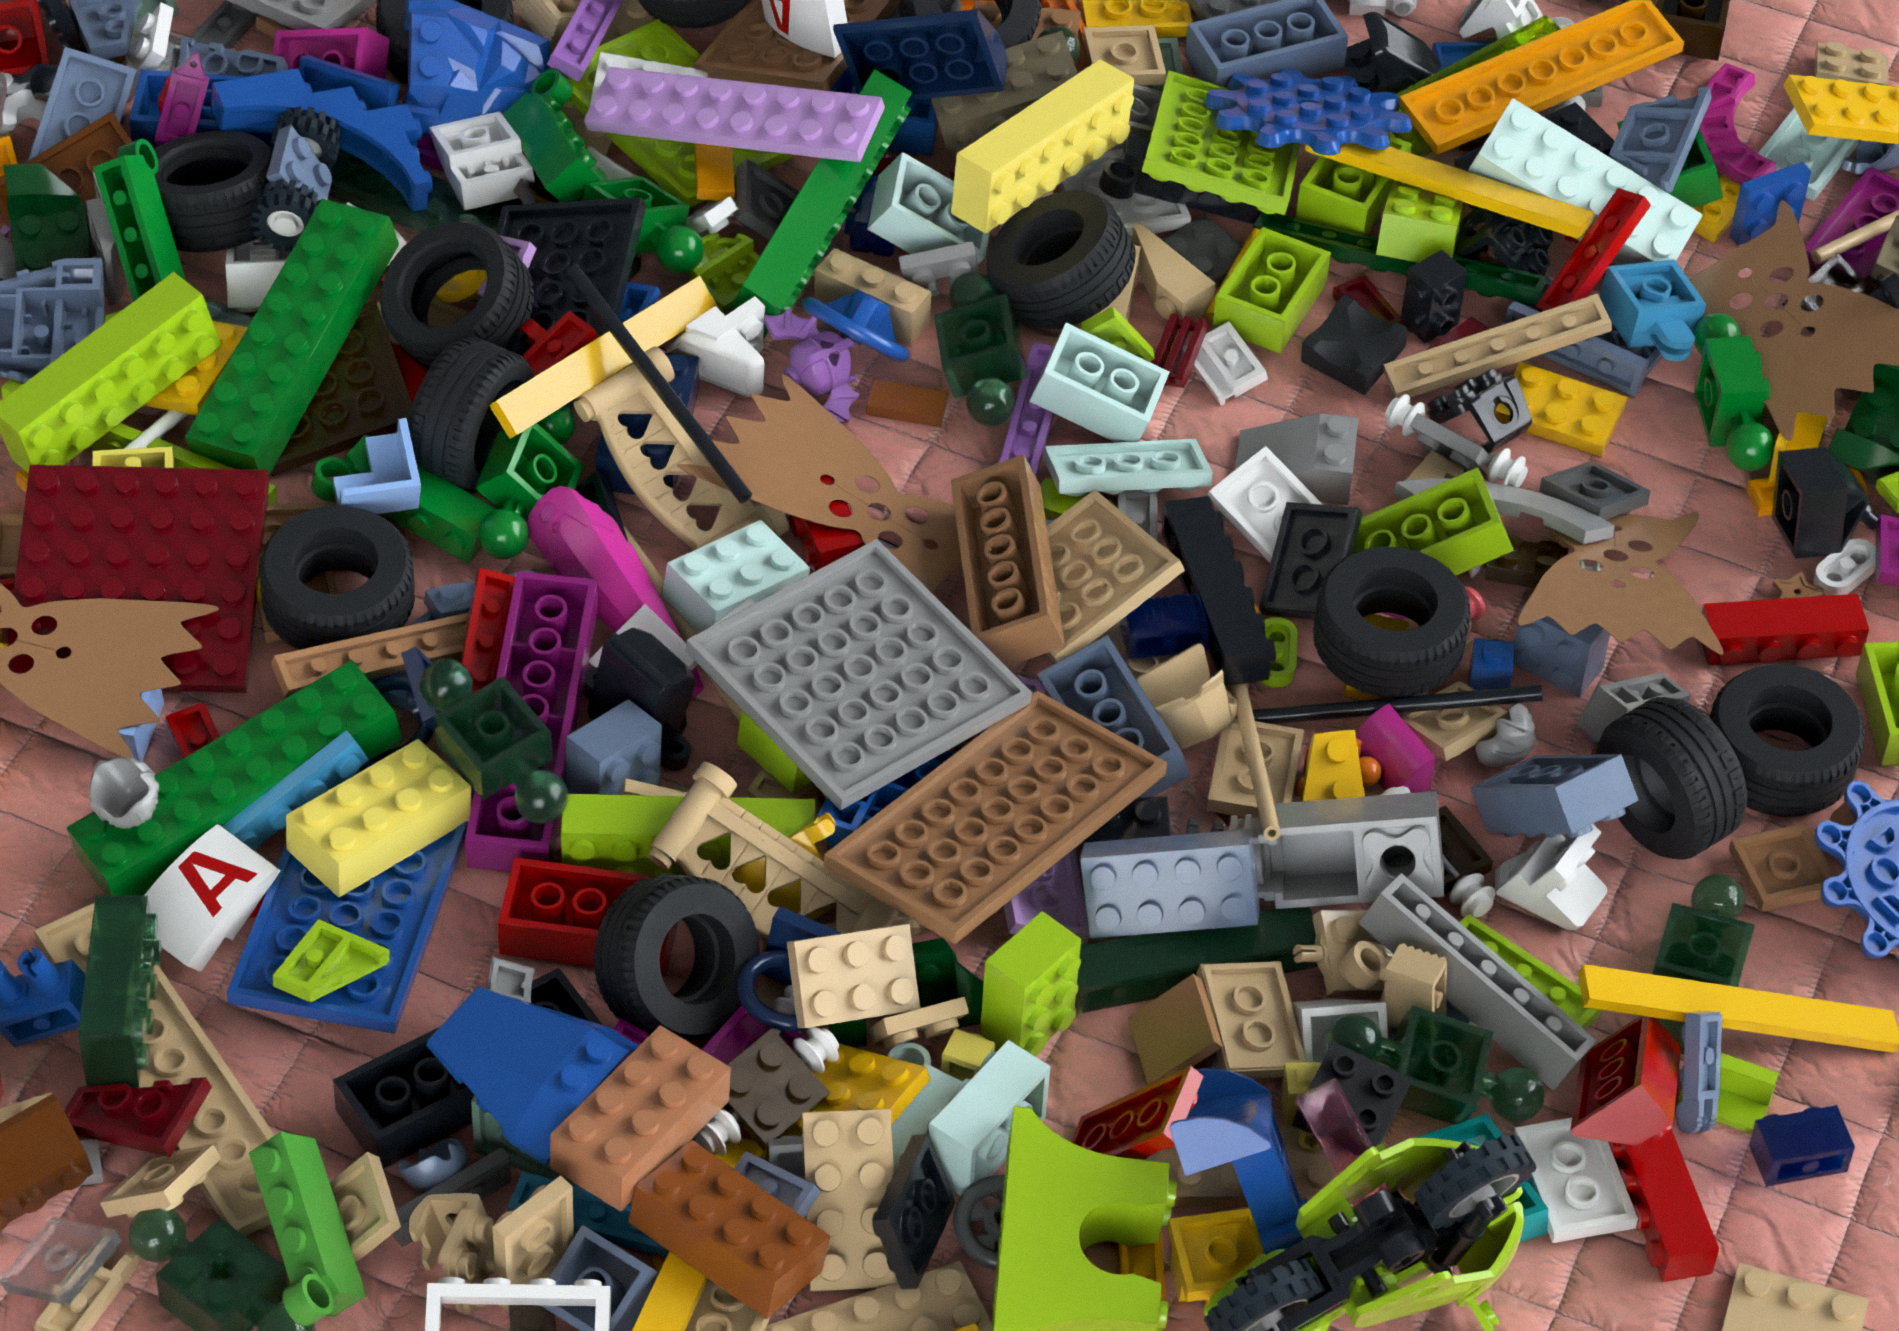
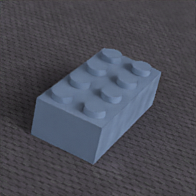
(1266, 40)
(1106, 692)
(1555, 795)
(1170, 883)

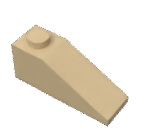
(1170, 279)

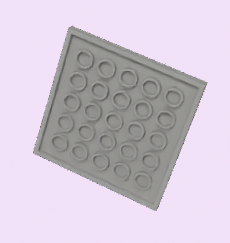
(858, 673)

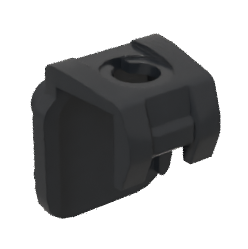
(1512, 240)
(1477, 397)

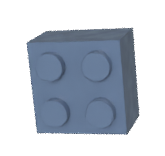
(1561, 658)
(614, 748)

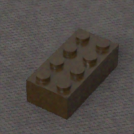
(1698, 24)

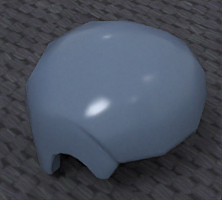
(434, 1165)

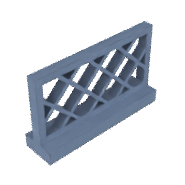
(1599, 359)

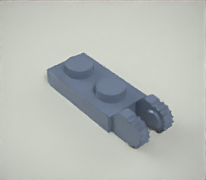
(1700, 1071)

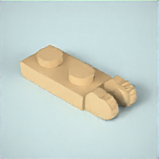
(93, 1298)

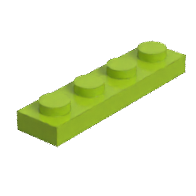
(1548, 981)

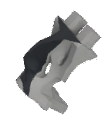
(21, 92)

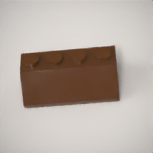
(38, 1159)

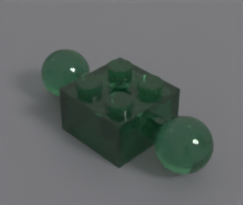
(981, 348)
(493, 739)
(1705, 940)
(1445, 1065)
(214, 1280)

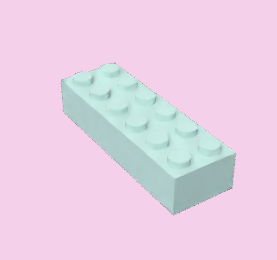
(1550, 161)

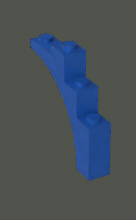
(380, 136)

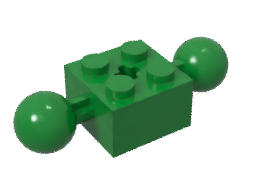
(664, 221)
(1732, 392)
(519, 475)

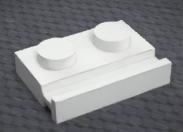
(1227, 364)

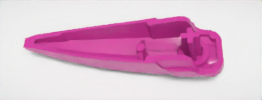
(589, 544)

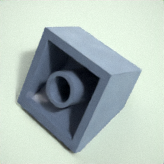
(598, 1259)

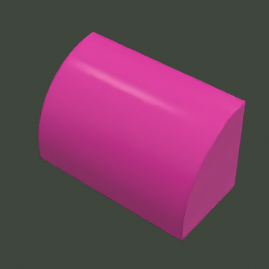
(1398, 751)

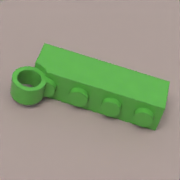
(306, 1228)

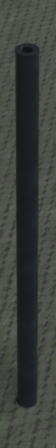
(658, 383)
(1399, 704)

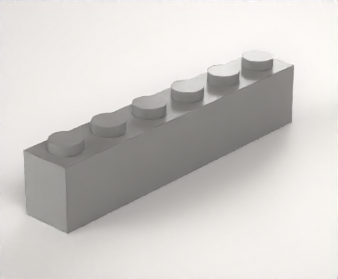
(1481, 983)

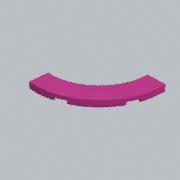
(1731, 156)

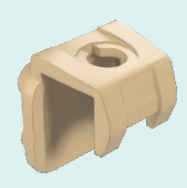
(468, 1239)

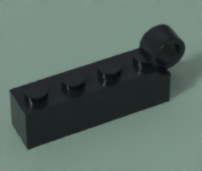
(1123, 178)

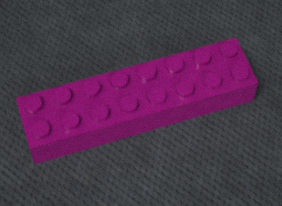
(547, 665)

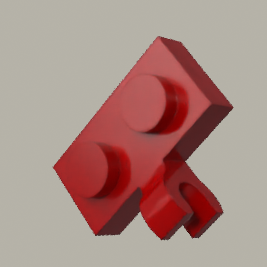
(557, 343)

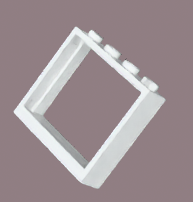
(501, 1292)

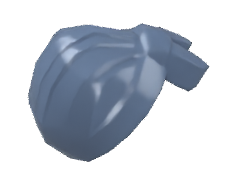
(1873, 155)

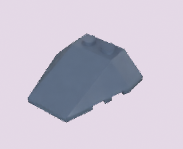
(48, 314)

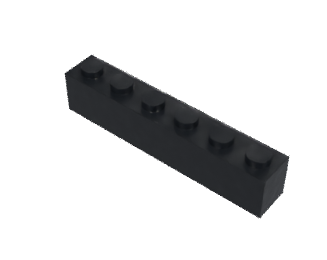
(1236, 630)

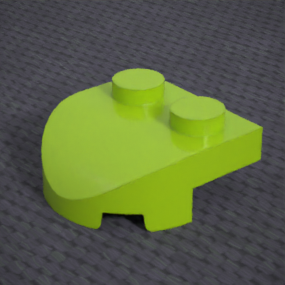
(725, 266)

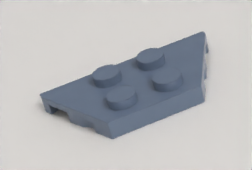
(1659, 137)

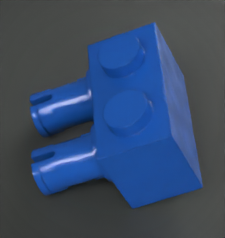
(41, 1000)

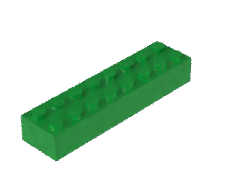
(821, 210)
(294, 337)
(231, 775)

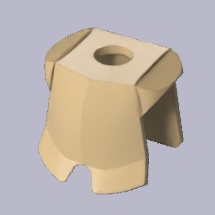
(1188, 698)

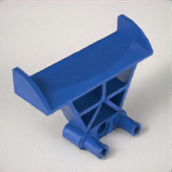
(1239, 1125)

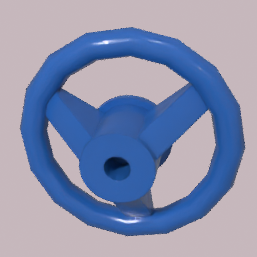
(862, 320)

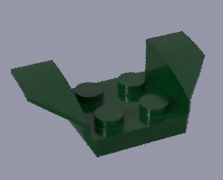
(44, 218)
(1873, 427)
(938, 981)

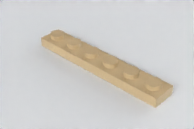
(1498, 347)

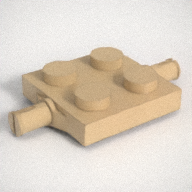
(1335, 935)

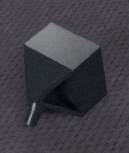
(1818, 502)

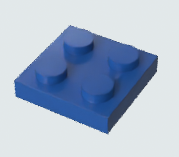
(1761, 197)

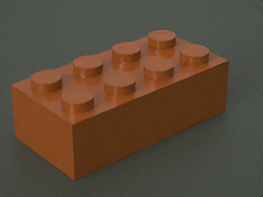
(729, 1229)

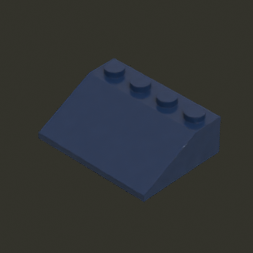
(927, 53)

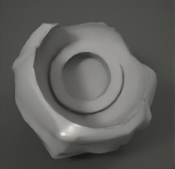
(1512, 740)
(123, 792)

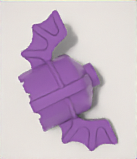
(814, 362)

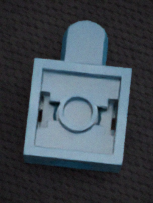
(1653, 306)

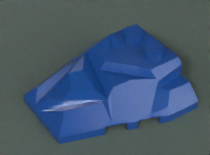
(466, 62)

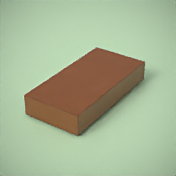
(907, 402)

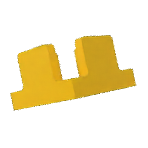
(1210, 1251)

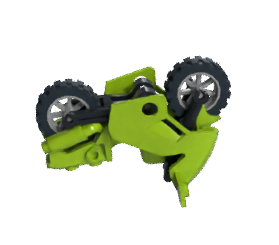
(1364, 1254)

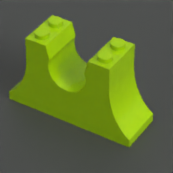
(1055, 1208)

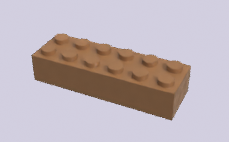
(1007, 561)

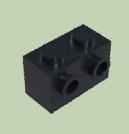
(1433, 296)

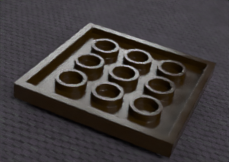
(356, 397)

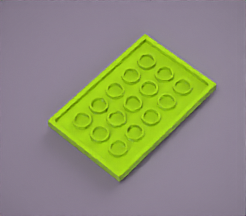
(663, 160)
(1215, 160)

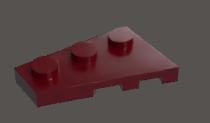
(139, 1117)

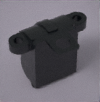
(650, 676)

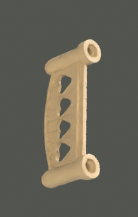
(632, 394)
(710, 814)

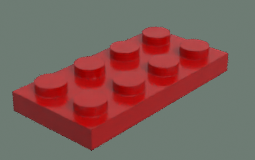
(1141, 1120)

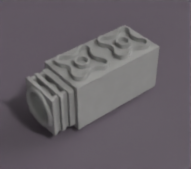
(1347, 849)

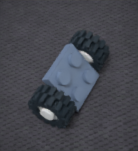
(298, 175)

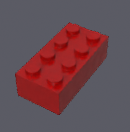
(557, 911)

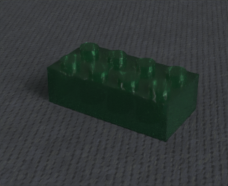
(119, 990)

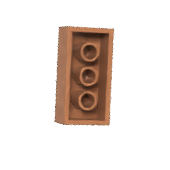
(639, 1117)

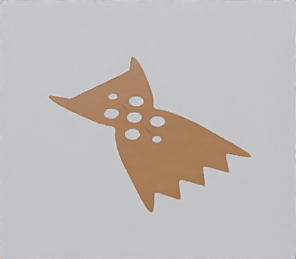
(1802, 371)
(801, 443)
(1653, 605)
(111, 661)

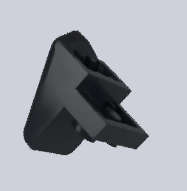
(1389, 58)

